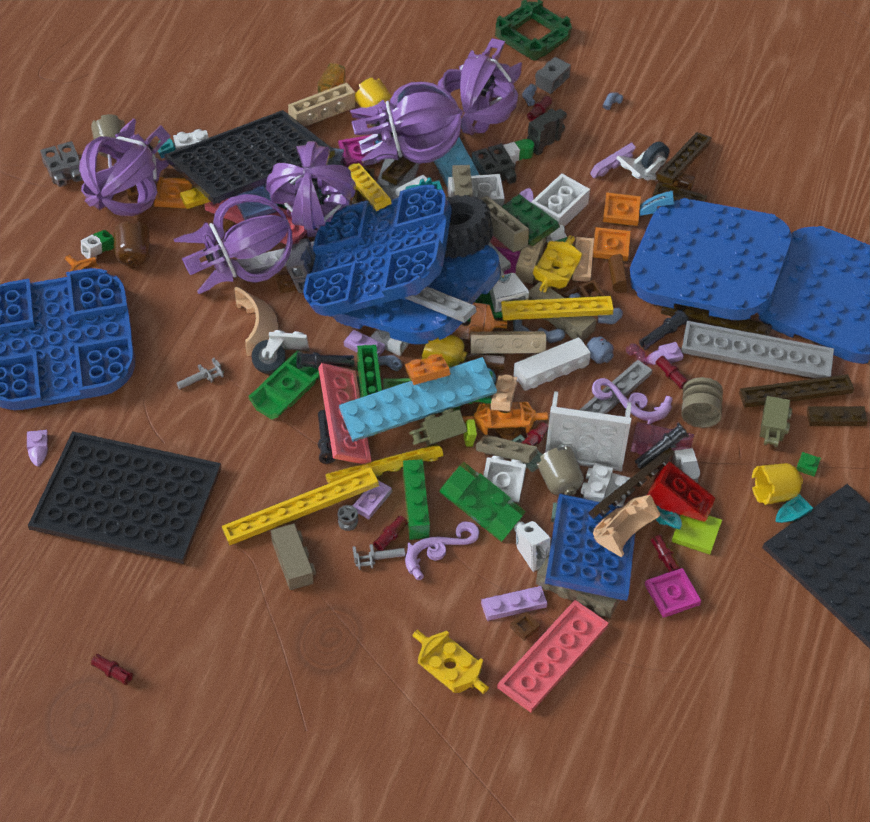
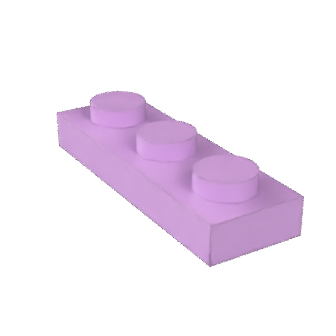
(611, 162)
(514, 603)

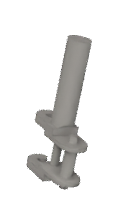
(204, 373)
(376, 555)

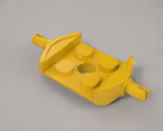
(560, 255)
(442, 649)

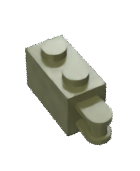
(774, 420)
(440, 428)

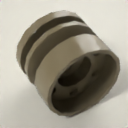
(702, 402)

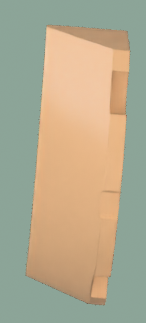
(265, 318)
(624, 522)

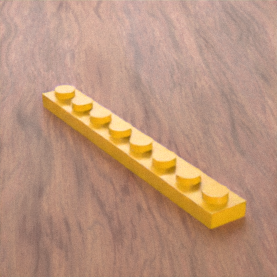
(300, 506)

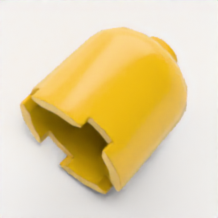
(372, 93)
(450, 347)
(776, 483)

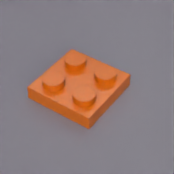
(169, 192)
(621, 209)
(611, 242)
(427, 369)

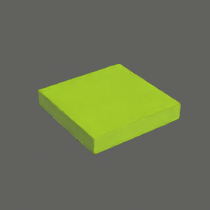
(697, 534)

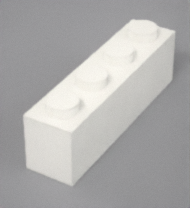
(552, 364)

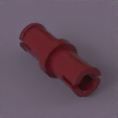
(539, 108)
(671, 372)
(536, 435)
(390, 533)
(665, 553)
(112, 669)

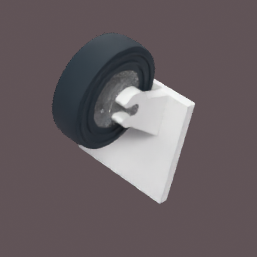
(651, 159)
(270, 353)

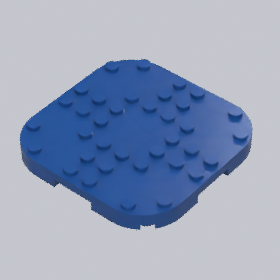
(379, 254)
(711, 258)
(825, 293)
(415, 323)
(63, 339)

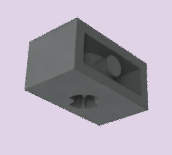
(552, 75)

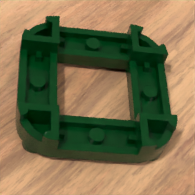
(506, 29)

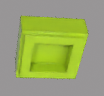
(470, 435)

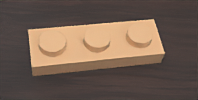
(583, 270)
(505, 393)

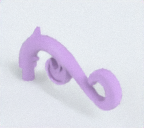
(660, 413)
(439, 543)

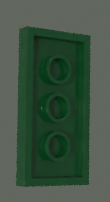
(536, 220)

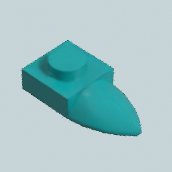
(166, 148)
(793, 510)
(669, 518)

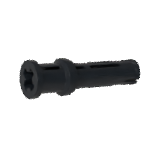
(669, 326)
(314, 360)
(669, 440)
(324, 443)

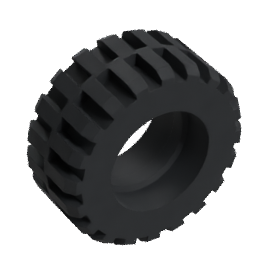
(468, 227)

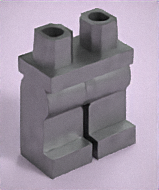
(62, 165)
(301, 263)

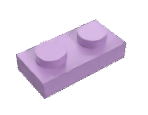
(357, 338)
(372, 500)

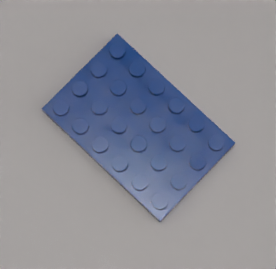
(579, 560)

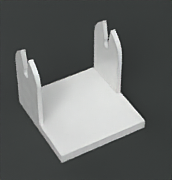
(591, 435)

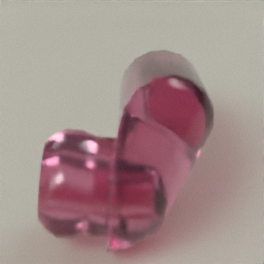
(640, 353)

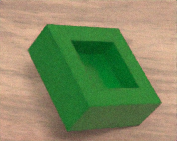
(808, 464)

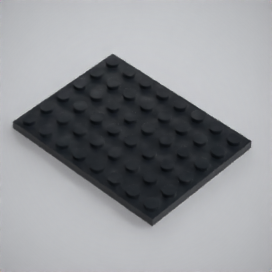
(242, 156)
(126, 497)
(832, 557)

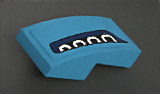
(652, 203)

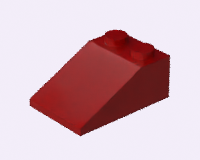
(680, 494)

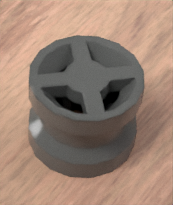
(350, 513)

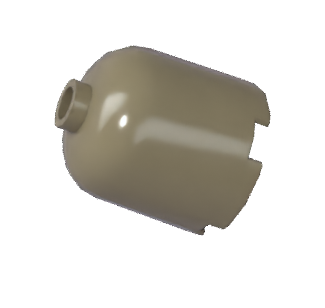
(107, 126)
(561, 471)

